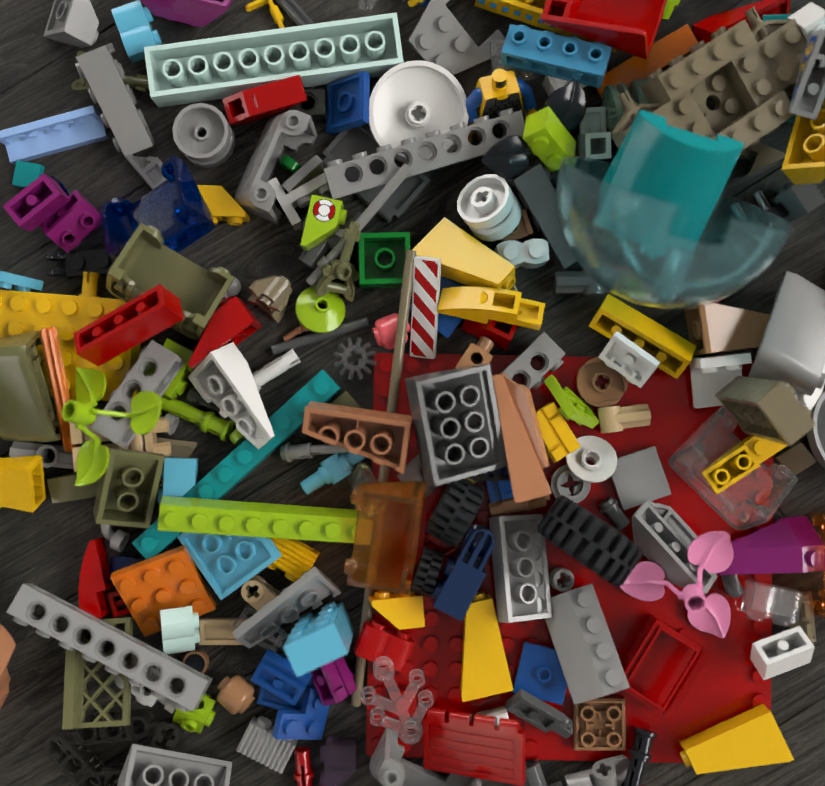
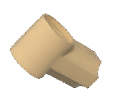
(618, 418)

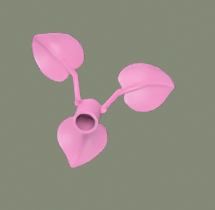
(706, 613)

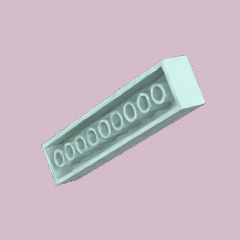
(238, 62)

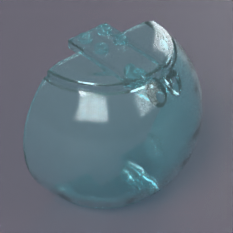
(628, 250)

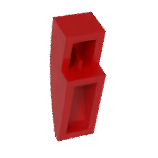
(94, 579)

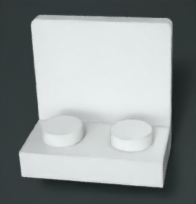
(629, 359)
(712, 374)

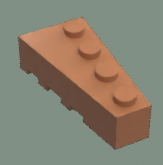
(361, 431)

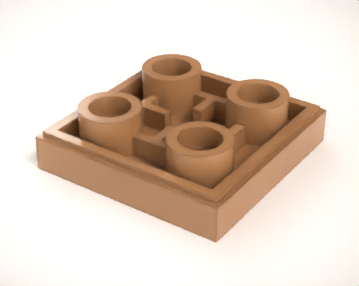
(600, 724)

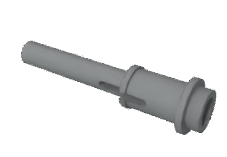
(307, 450)

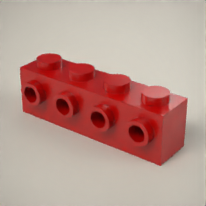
(128, 325)

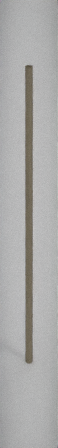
(391, 408)

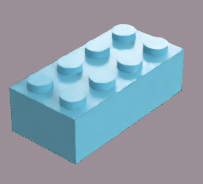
(319, 638)

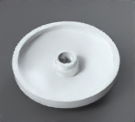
(413, 102)

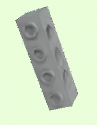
(136, 377)

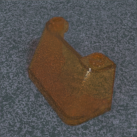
(386, 535)

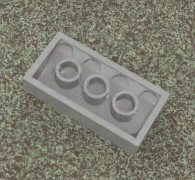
(520, 569)

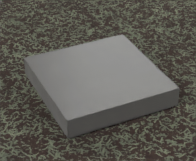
(639, 478)

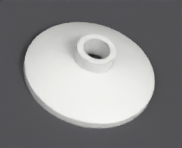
(598, 452)

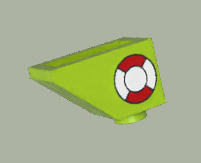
(322, 220)

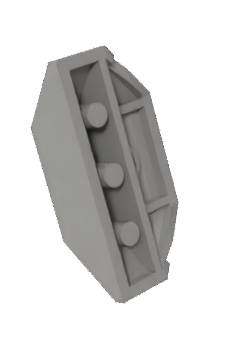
(666, 542)

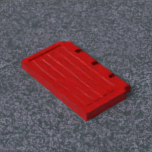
(474, 748)

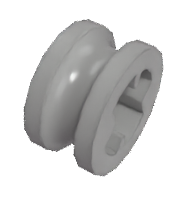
(566, 584)

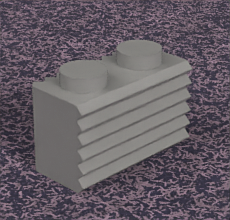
(263, 747)

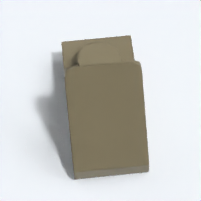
(760, 157)

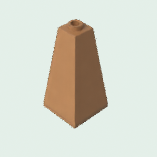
(724, 328)

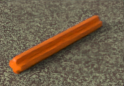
(58, 381)

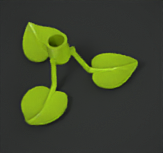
(90, 388)

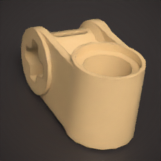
(260, 597)

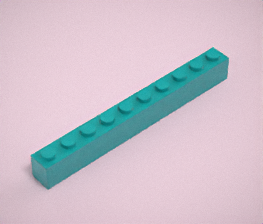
(244, 458)

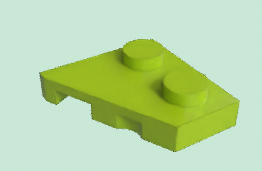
(571, 405)

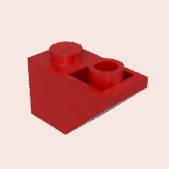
(498, 332)

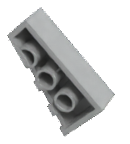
(115, 100)

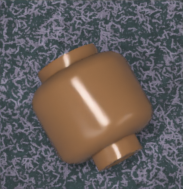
(235, 694)

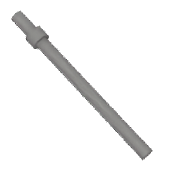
(364, 218)

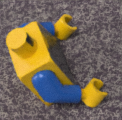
(497, 94)

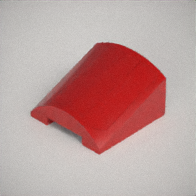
(616, 23)

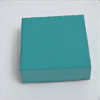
(26, 173)

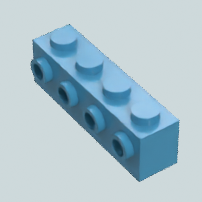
(555, 55)

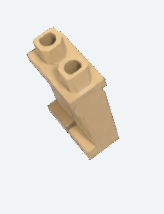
(141, 443)

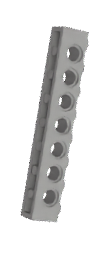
(510, 122)
(541, 347)
(25, 612)

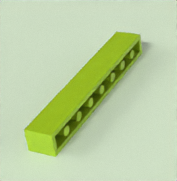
(256, 519)

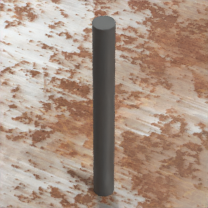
(316, 337)

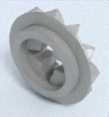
(578, 491)

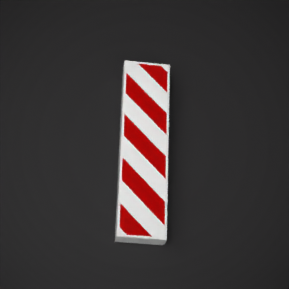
(424, 307)

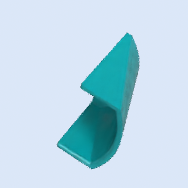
(675, 169)

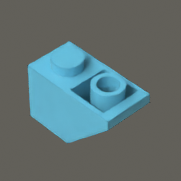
(178, 476)

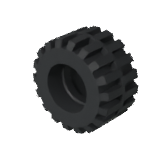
(455, 511)

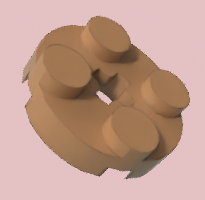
(593, 394)

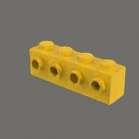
(658, 341)

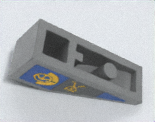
(810, 82)

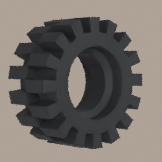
(427, 571)

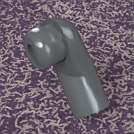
(732, 585)

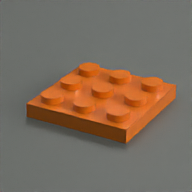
(162, 584)

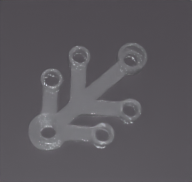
(398, 703)

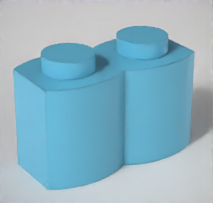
(135, 29)

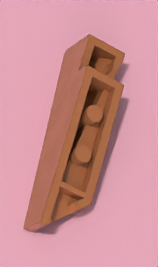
(521, 439)

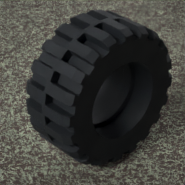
(590, 540)

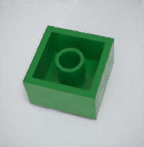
(382, 259)

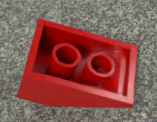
(228, 324)

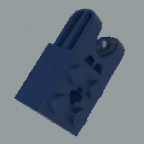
(463, 572)

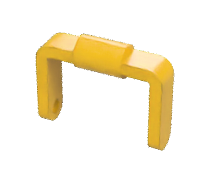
(274, 10)

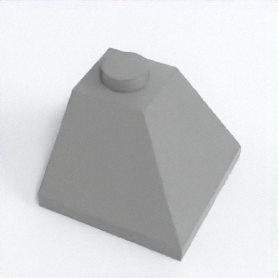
(73, 23)

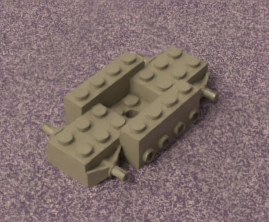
(741, 69)

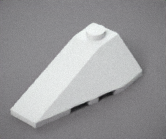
(229, 384)

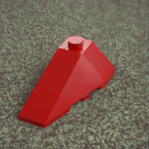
(706, 27)

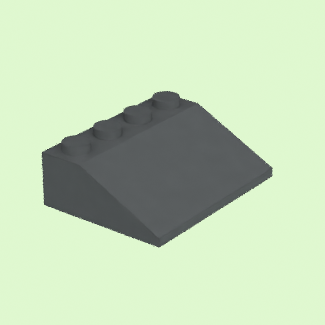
(456, 423)

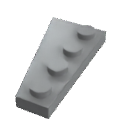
(285, 608)

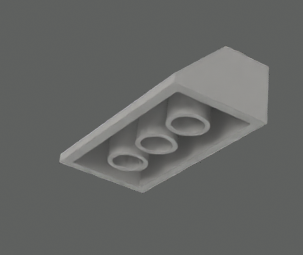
(585, 645)
(169, 768)

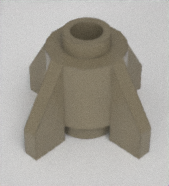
(271, 295)

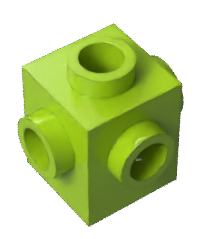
(196, 720)

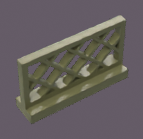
(76, 683)

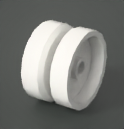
(489, 207)

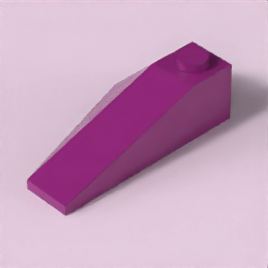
(782, 547)

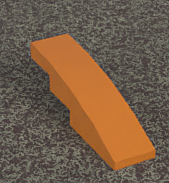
(661, 53)

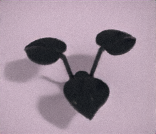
(510, 154)

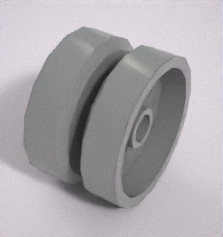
(203, 135)

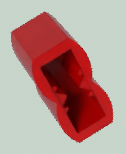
(379, 641)

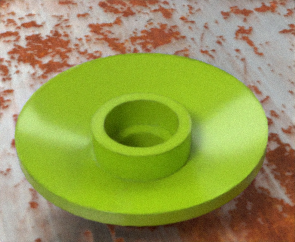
(319, 319)

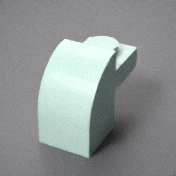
(592, 137)

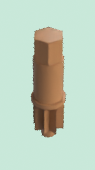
(508, 505)

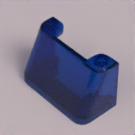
(171, 207)

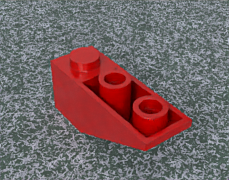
(264, 100)

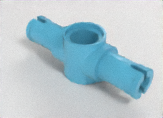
(331, 471)

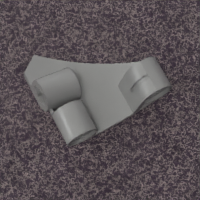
(603, 773)

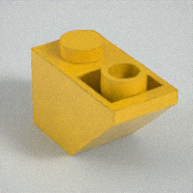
(223, 206)
(400, 609)

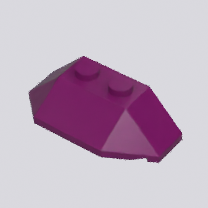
(188, 11)

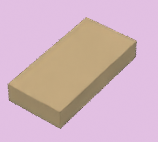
(217, 631)

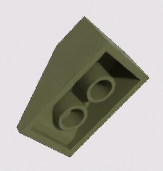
(128, 488)

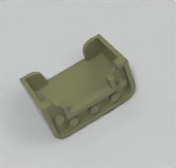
(150, 263)
(25, 400)

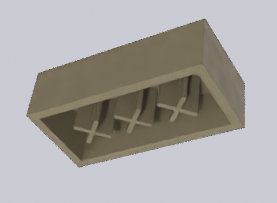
(767, 409)

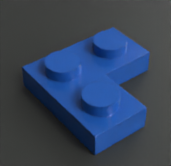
(303, 723)

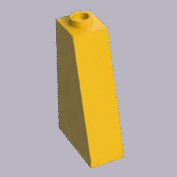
(465, 257)
(22, 483)
(483, 656)
(737, 743)

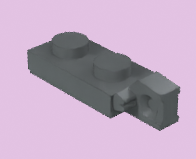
(539, 713)

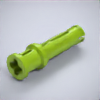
(205, 420)

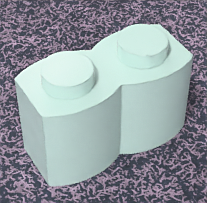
(179, 629)

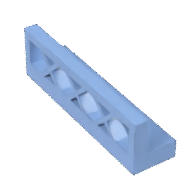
(54, 134)

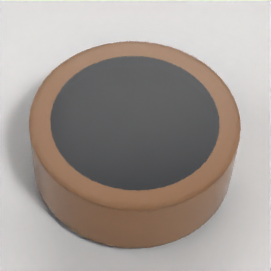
(197, 659)

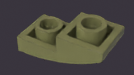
(63, 489)

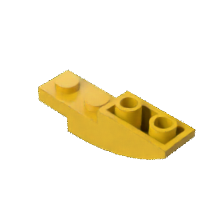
(491, 303)
(739, 462)

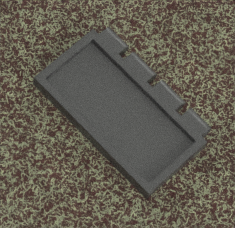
(361, 140)

